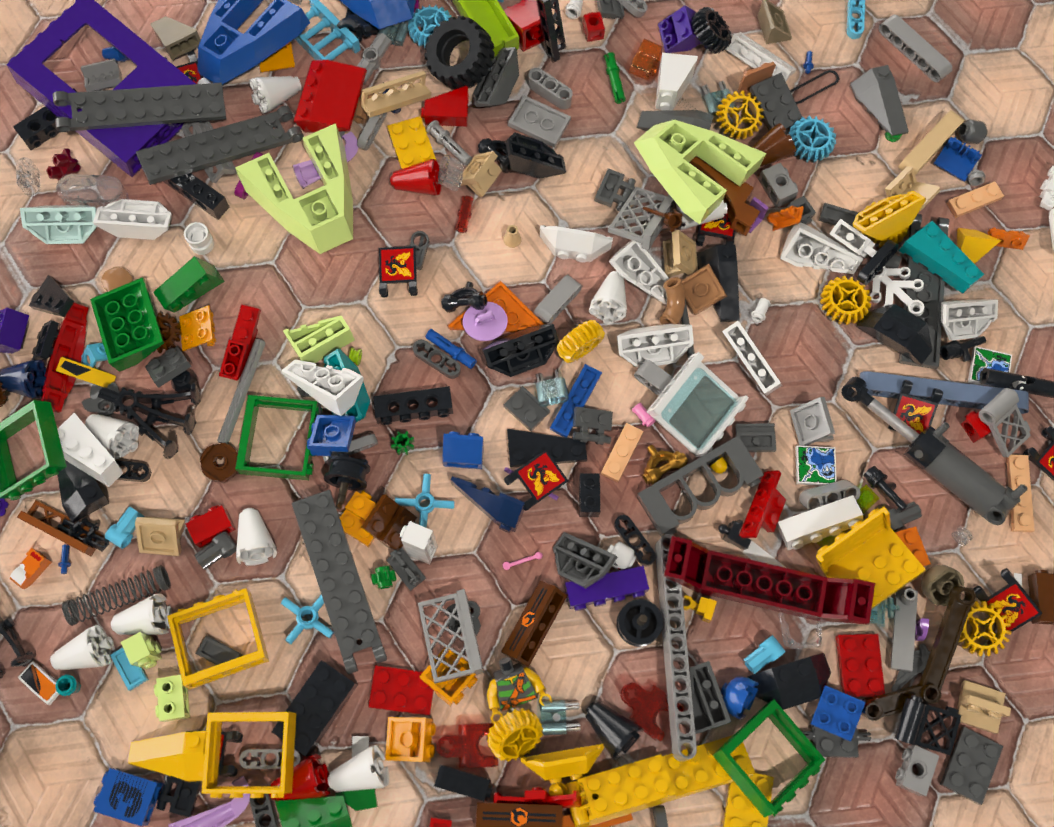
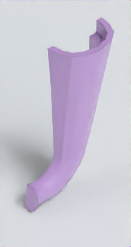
(307, 173)
(220, 815)

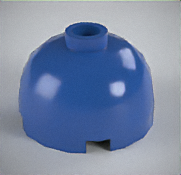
(739, 696)

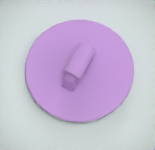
(486, 323)

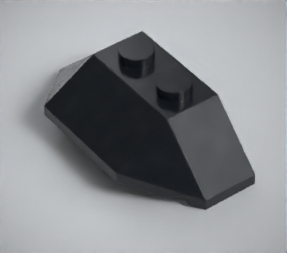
(533, 157)
(899, 331)
(522, 350)
(793, 682)

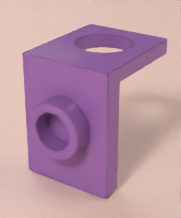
(763, 210)

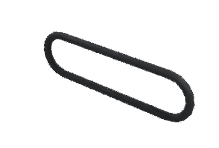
(829, 71)

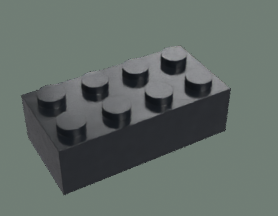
(317, 706)

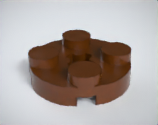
(208, 462)

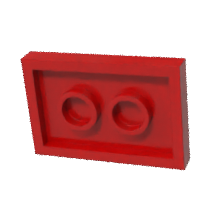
(860, 665)
(400, 691)

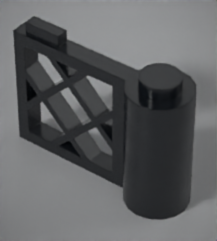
(915, 722)

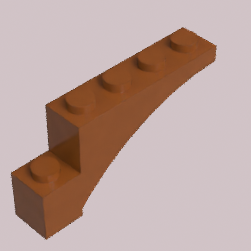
(740, 214)

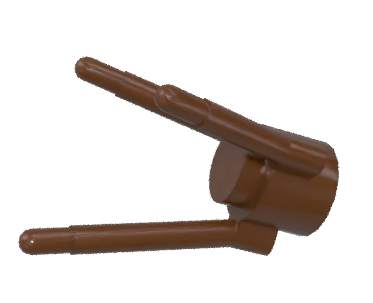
(671, 219)

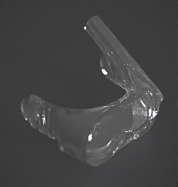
(814, 643)

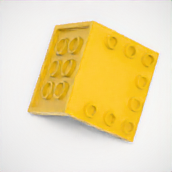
(872, 555)

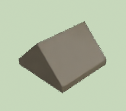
(773, 23)

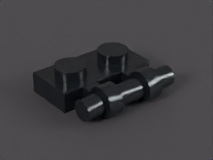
(45, 340)
(183, 799)

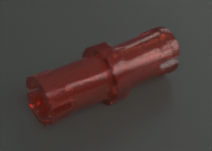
(464, 214)

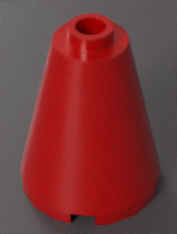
(418, 178)
(309, 780)

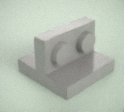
(813, 422)

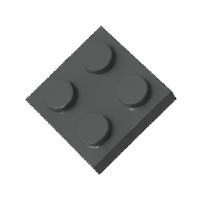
(167, 366)

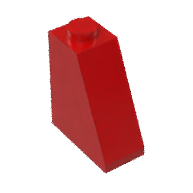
(447, 108)

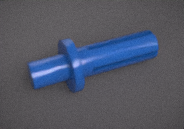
(808, 65)
(64, 564)

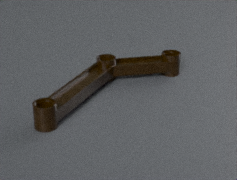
(937, 663)

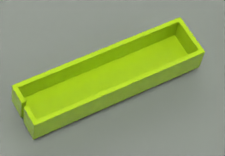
(492, 19)

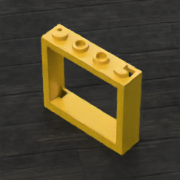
(225, 669)
(212, 754)

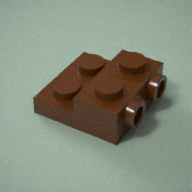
(387, 521)

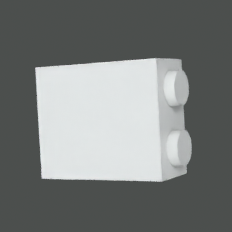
(673, 79)

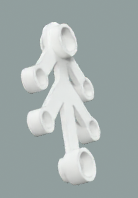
(894, 287)

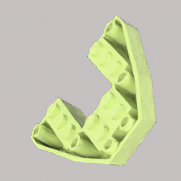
(674, 144)
(319, 217)

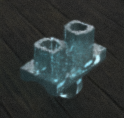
(878, 616)

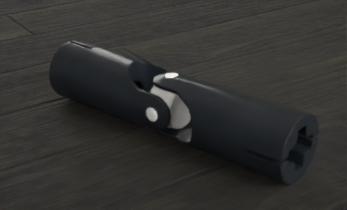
(1017, 382)

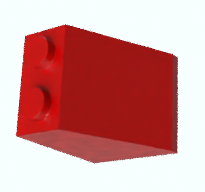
(526, 21)

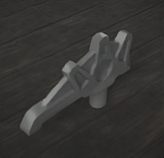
(919, 662)

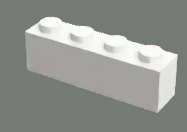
(752, 358)
(820, 523)
(419, 542)

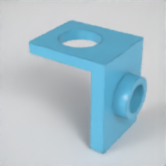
(95, 352)

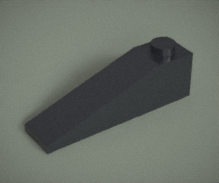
(724, 264)

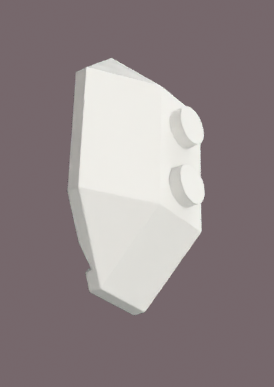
(133, 219)
(574, 243)
(968, 317)
(658, 343)

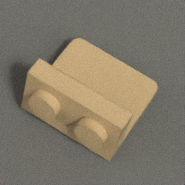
(907, 182)

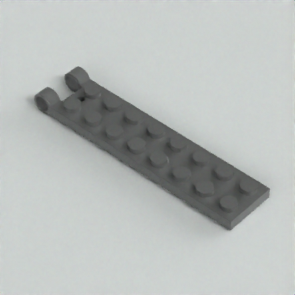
(141, 106)
(217, 146)
(931, 296)
(338, 578)

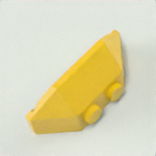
(889, 215)
(563, 763)

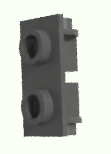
(405, 568)

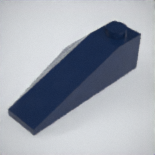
(500, 509)

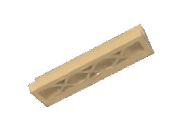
(395, 97)

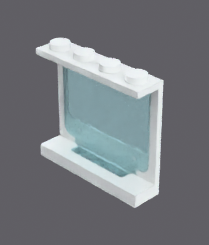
(696, 406)

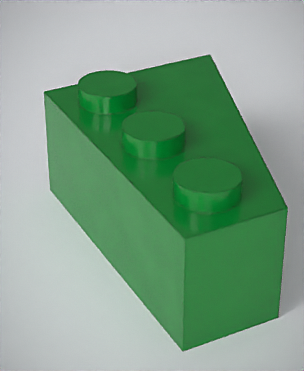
(188, 284)
(314, 812)

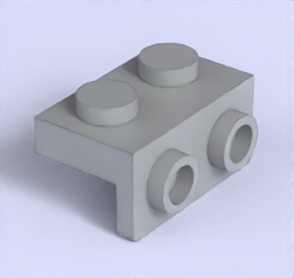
(101, 75)

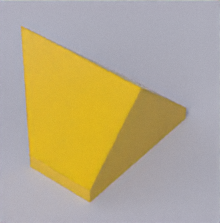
(975, 243)

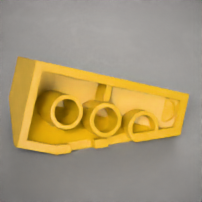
(173, 755)

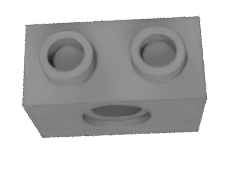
(778, 194)
(926, 763)

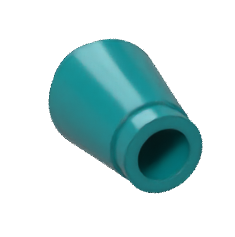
(67, 685)

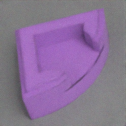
(921, 629)

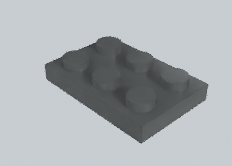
(776, 101)
(971, 765)

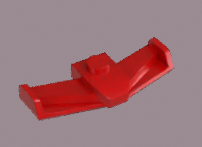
(541, 797)

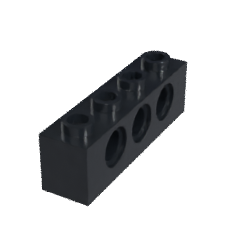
(37, 127)
(200, 194)
(403, 400)

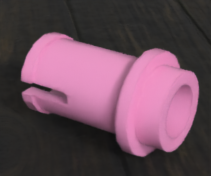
(642, 414)

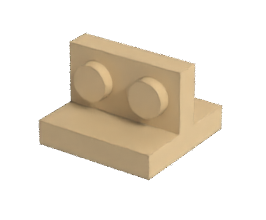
(481, 172)
(680, 255)
(159, 535)
(981, 707)

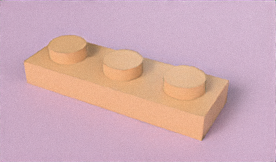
(975, 199)
(622, 452)

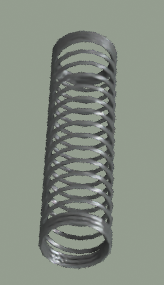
(159, 573)

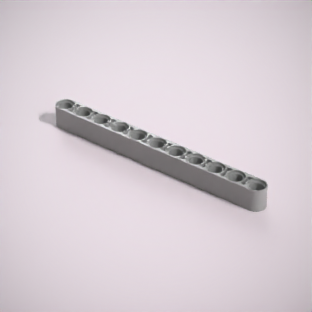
(672, 654)

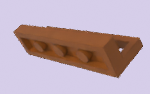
(47, 528)

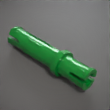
(613, 72)

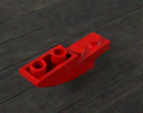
(241, 343)

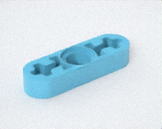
(851, 21)

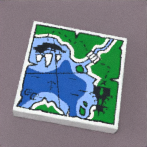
(990, 359)
(815, 465)

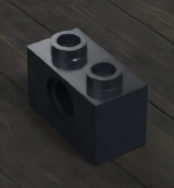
(589, 495)

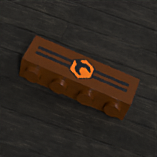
(534, 623)
(518, 815)

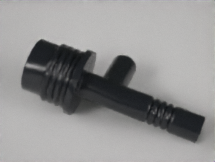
(956, 350)
(877, 479)

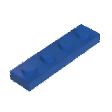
(577, 398)

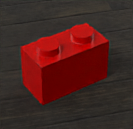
(207, 526)

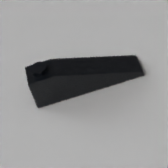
(79, 493)

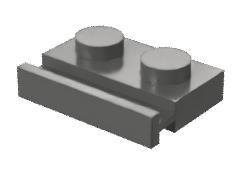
(610, 9)
(526, 409)
(757, 436)

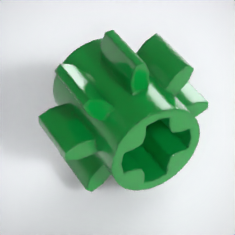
(402, 437)
(383, 577)

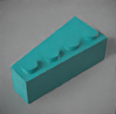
(942, 256)

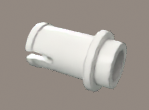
(758, 314)

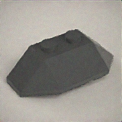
(500, 80)
(581, 561)

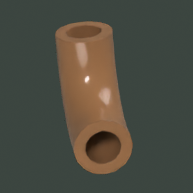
(675, 301)

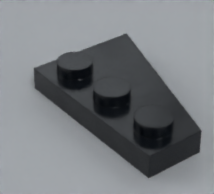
(51, 298)

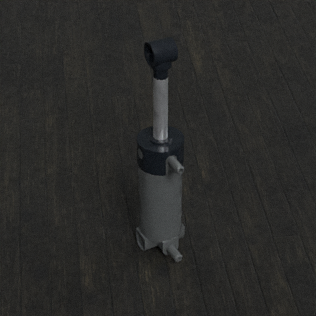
(944, 461)

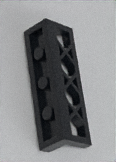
(549, 33)

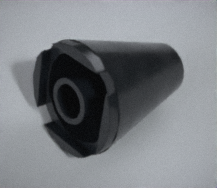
(612, 728)

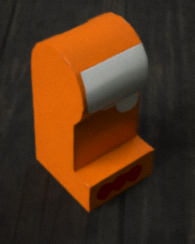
(30, 569)

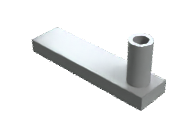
(904, 630)

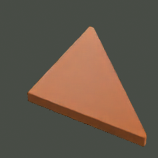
(517, 313)

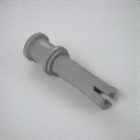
(444, 138)

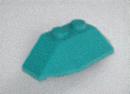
(339, 361)

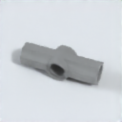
(376, 51)

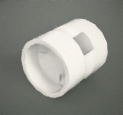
(199, 238)

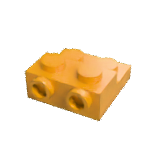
(355, 515)
(451, 690)
(410, 739)

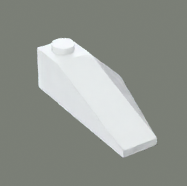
(813, 249)
(640, 269)
(330, 387)

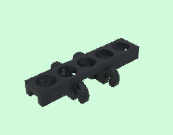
(79, 527)

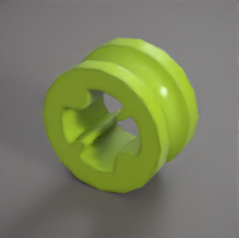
(355, 356)

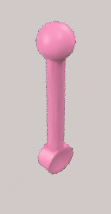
(506, 565)

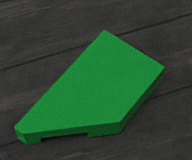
(360, 799)

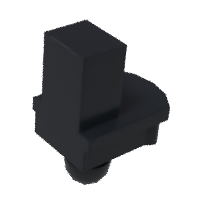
(732, 534)

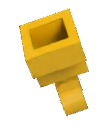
(704, 607)

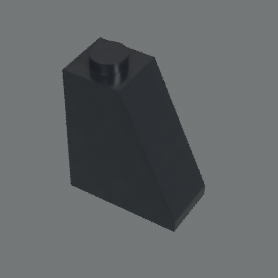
(463, 783)

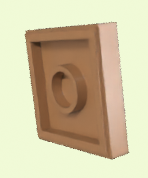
(703, 289)

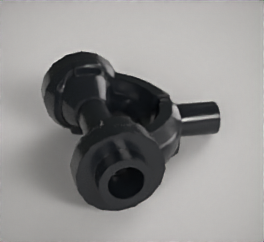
(488, 145)
(459, 298)

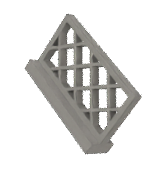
(655, 223)
(468, 633)

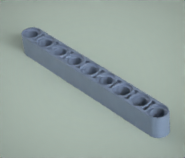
(953, 392)

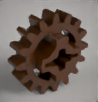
(169, 334)

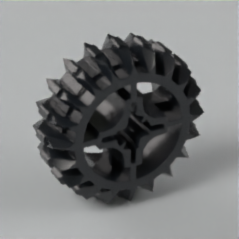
(711, 30)

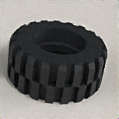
(443, 42)

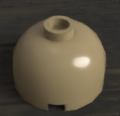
(938, 583)

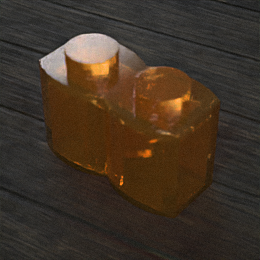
(646, 59)

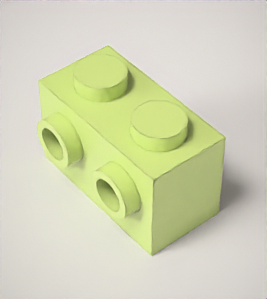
(142, 650)
(172, 699)

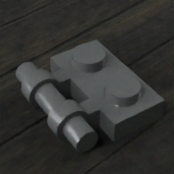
(610, 186)
(592, 419)

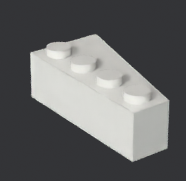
(86, 452)

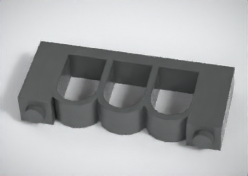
(738, 459)

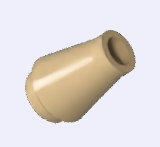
(512, 237)

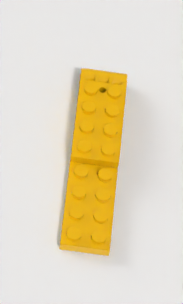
(651, 783)

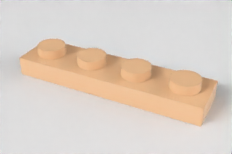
(1019, 473)

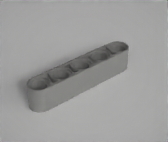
(915, 48)

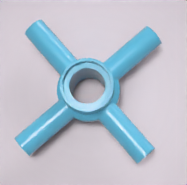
(425, 495)
(313, 623)

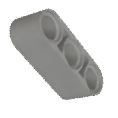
(552, 95)
(558, 299)
(653, 377)
(821, 493)

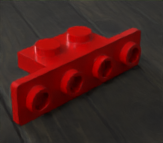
(765, 506)

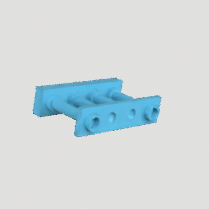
(349, 40)

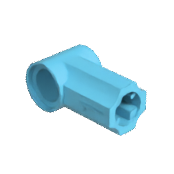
(121, 533)
(767, 652)

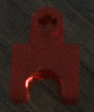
(646, 707)
(467, 746)

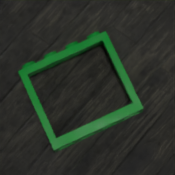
(248, 431)
(51, 445)
(797, 740)

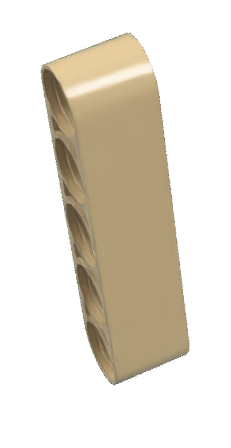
(932, 142)

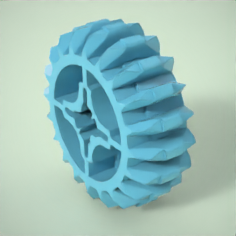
(427, 19)
(822, 137)

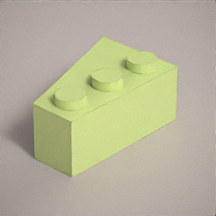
(320, 339)

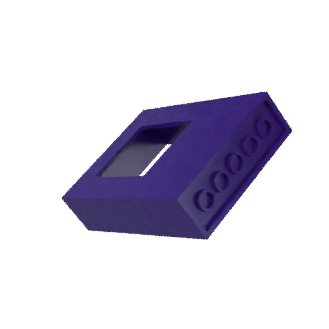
(151, 71)

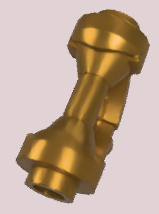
(675, 461)

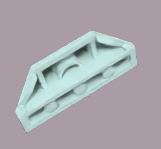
(59, 223)

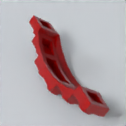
(68, 345)

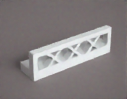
(756, 55)

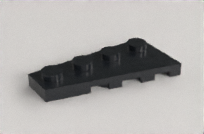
(527, 445)

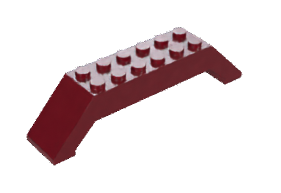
(768, 585)

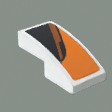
(39, 682)

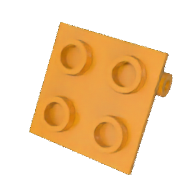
(279, 60)
(197, 328)

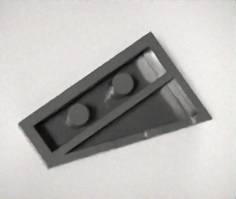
(707, 699)

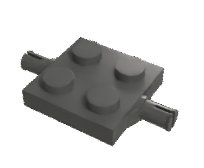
(835, 746)

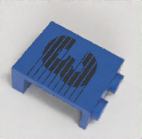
(127, 797)

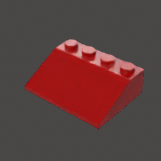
(329, 96)

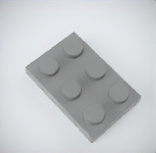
(539, 121)

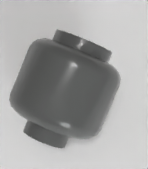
(973, 131)

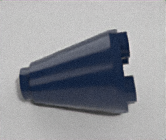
(24, 378)

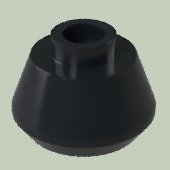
(183, 382)

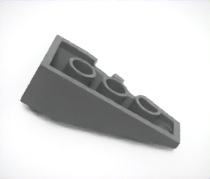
(880, 96)
(693, 117)

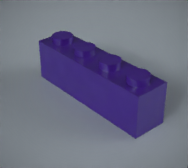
(612, 587)

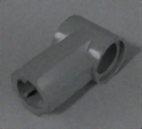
(900, 518)
(221, 547)

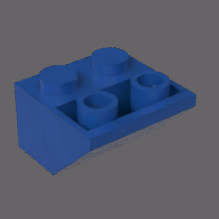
(463, 450)

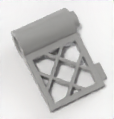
(999, 412)

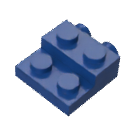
(331, 434)

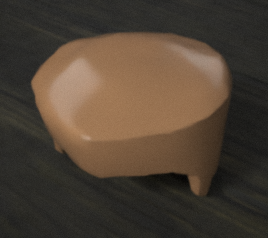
(115, 278)

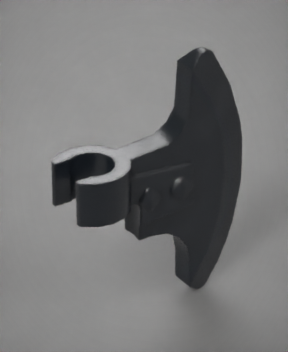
(356, 23)

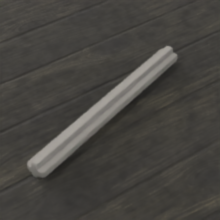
(241, 391)

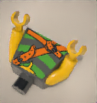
(513, 687)

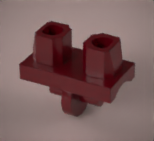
(63, 166)

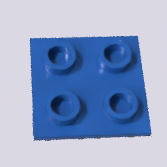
(957, 158)
(838, 713)

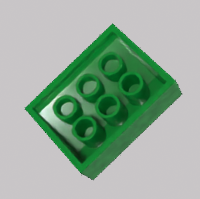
(127, 324)

